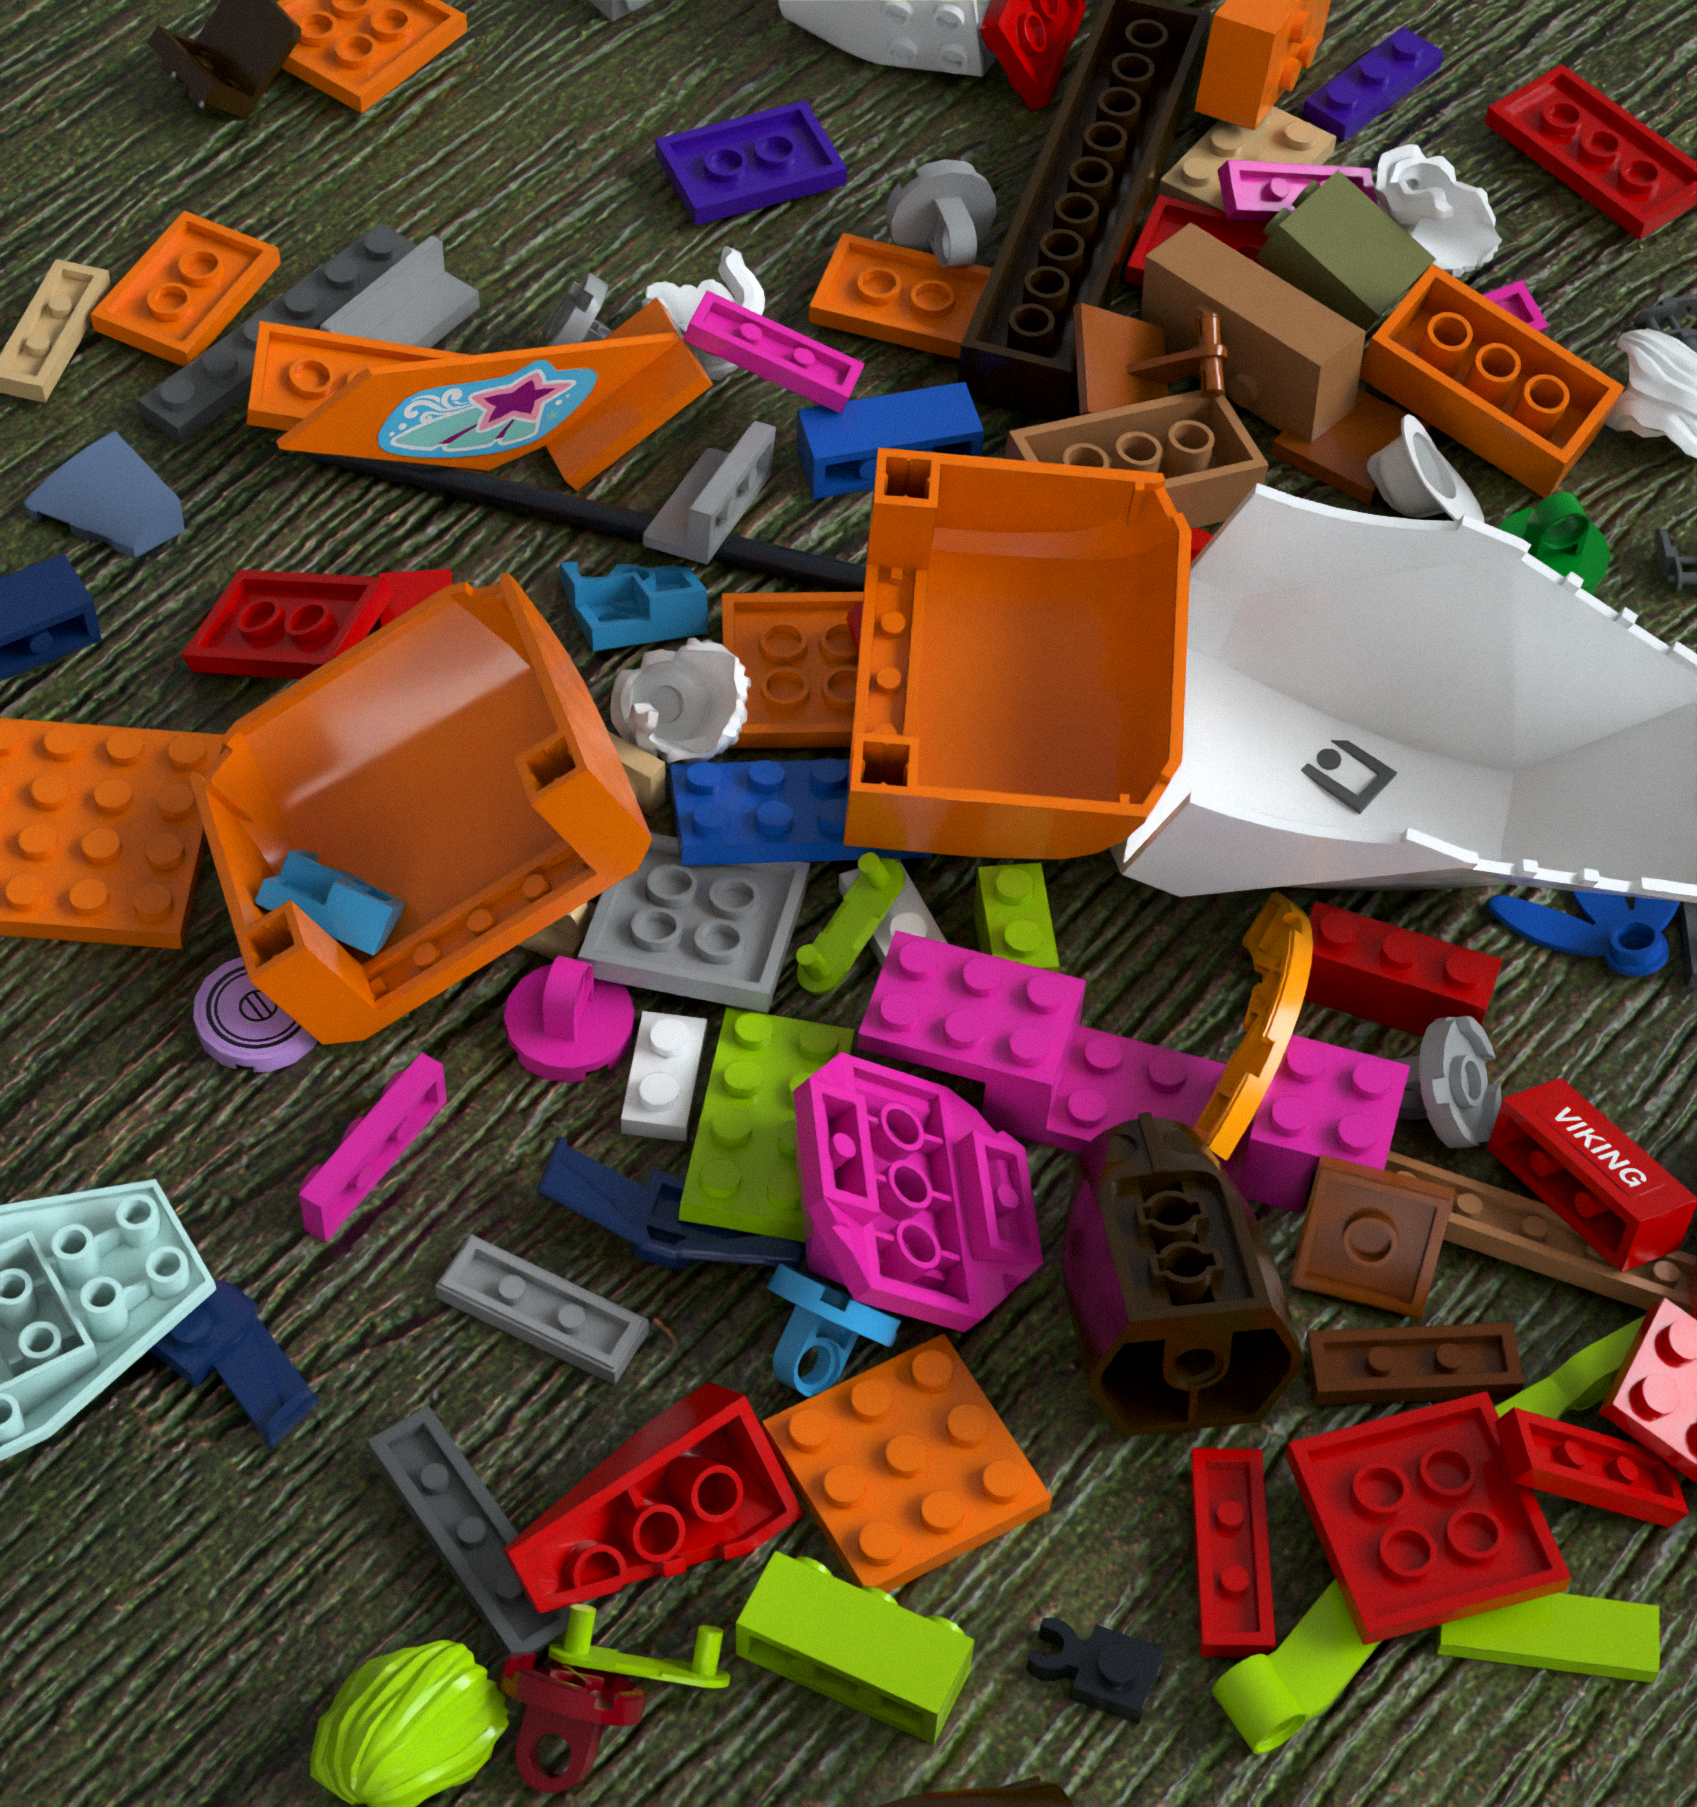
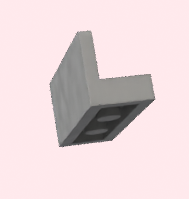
(409, 302)
(713, 497)

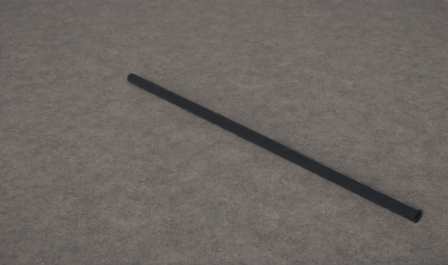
(599, 517)

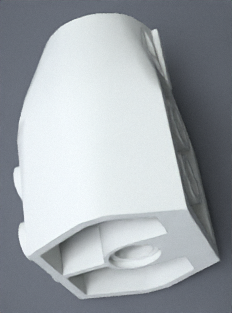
(901, 32)

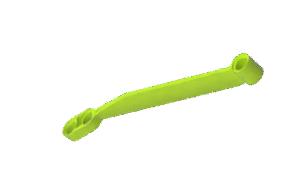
(1280, 1692)

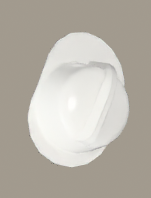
(1418, 477)

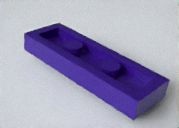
(1372, 84)

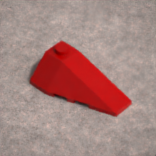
(669, 1498)

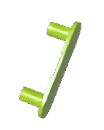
(852, 925)
(700, 1672)

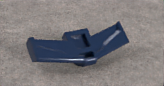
(651, 1215)
(234, 1343)

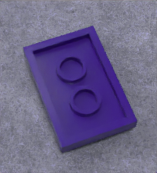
(750, 162)

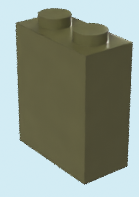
(1344, 251)

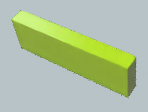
(1562, 1635)

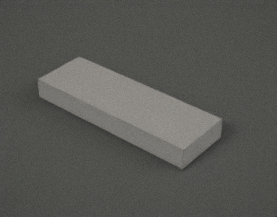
(542, 1309)

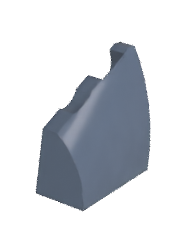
(110, 498)

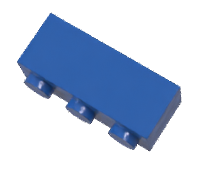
(842, 448)

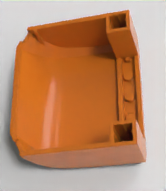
(1016, 657)
(439, 768)

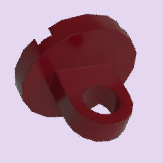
(571, 1704)

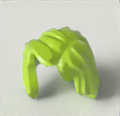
(408, 1726)

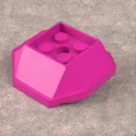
(911, 1194)

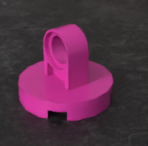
(568, 1021)

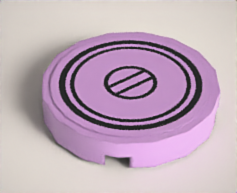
(244, 1025)

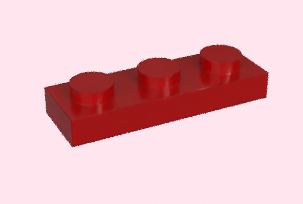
(1590, 1468)
(1231, 1553)

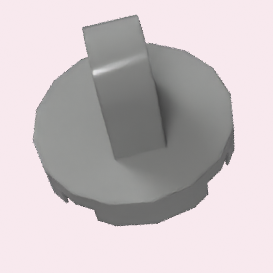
(943, 212)
(576, 313)
(1453, 1083)

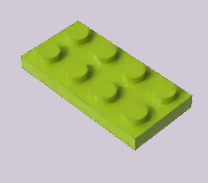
(744, 1143)

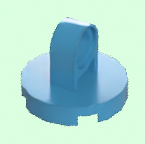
(824, 1320)

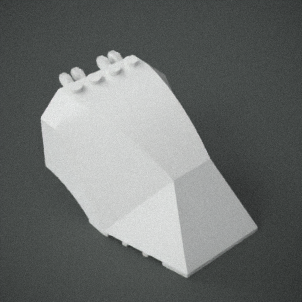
(1513, 705)

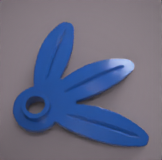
(1625, 937)

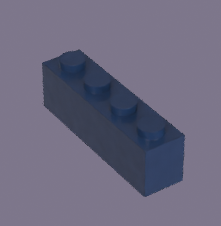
(44, 616)

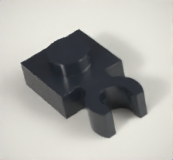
(1108, 1671)

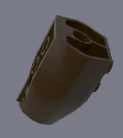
(1172, 1285)

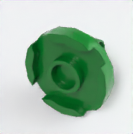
(1562, 538)

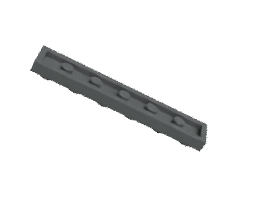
(225, 370)

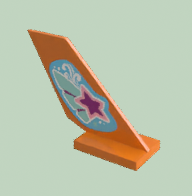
(494, 407)

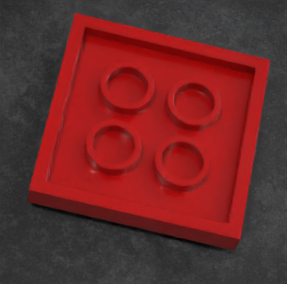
(1425, 1518)

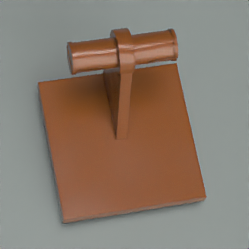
(1126, 361)

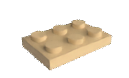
(1276, 139)

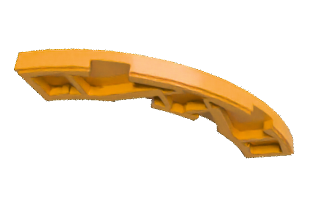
(1283, 955)

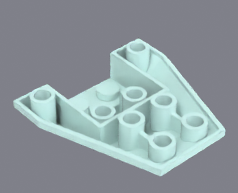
(84, 1297)

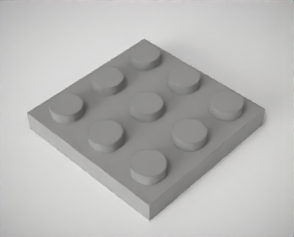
(697, 927)

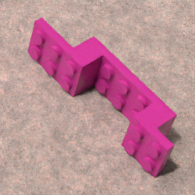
(1072, 1082)

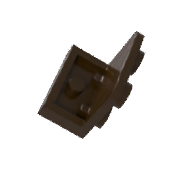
(232, 55)

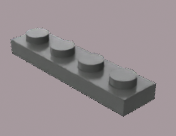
(464, 1529)

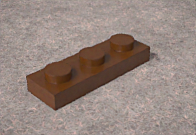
(1413, 1363)

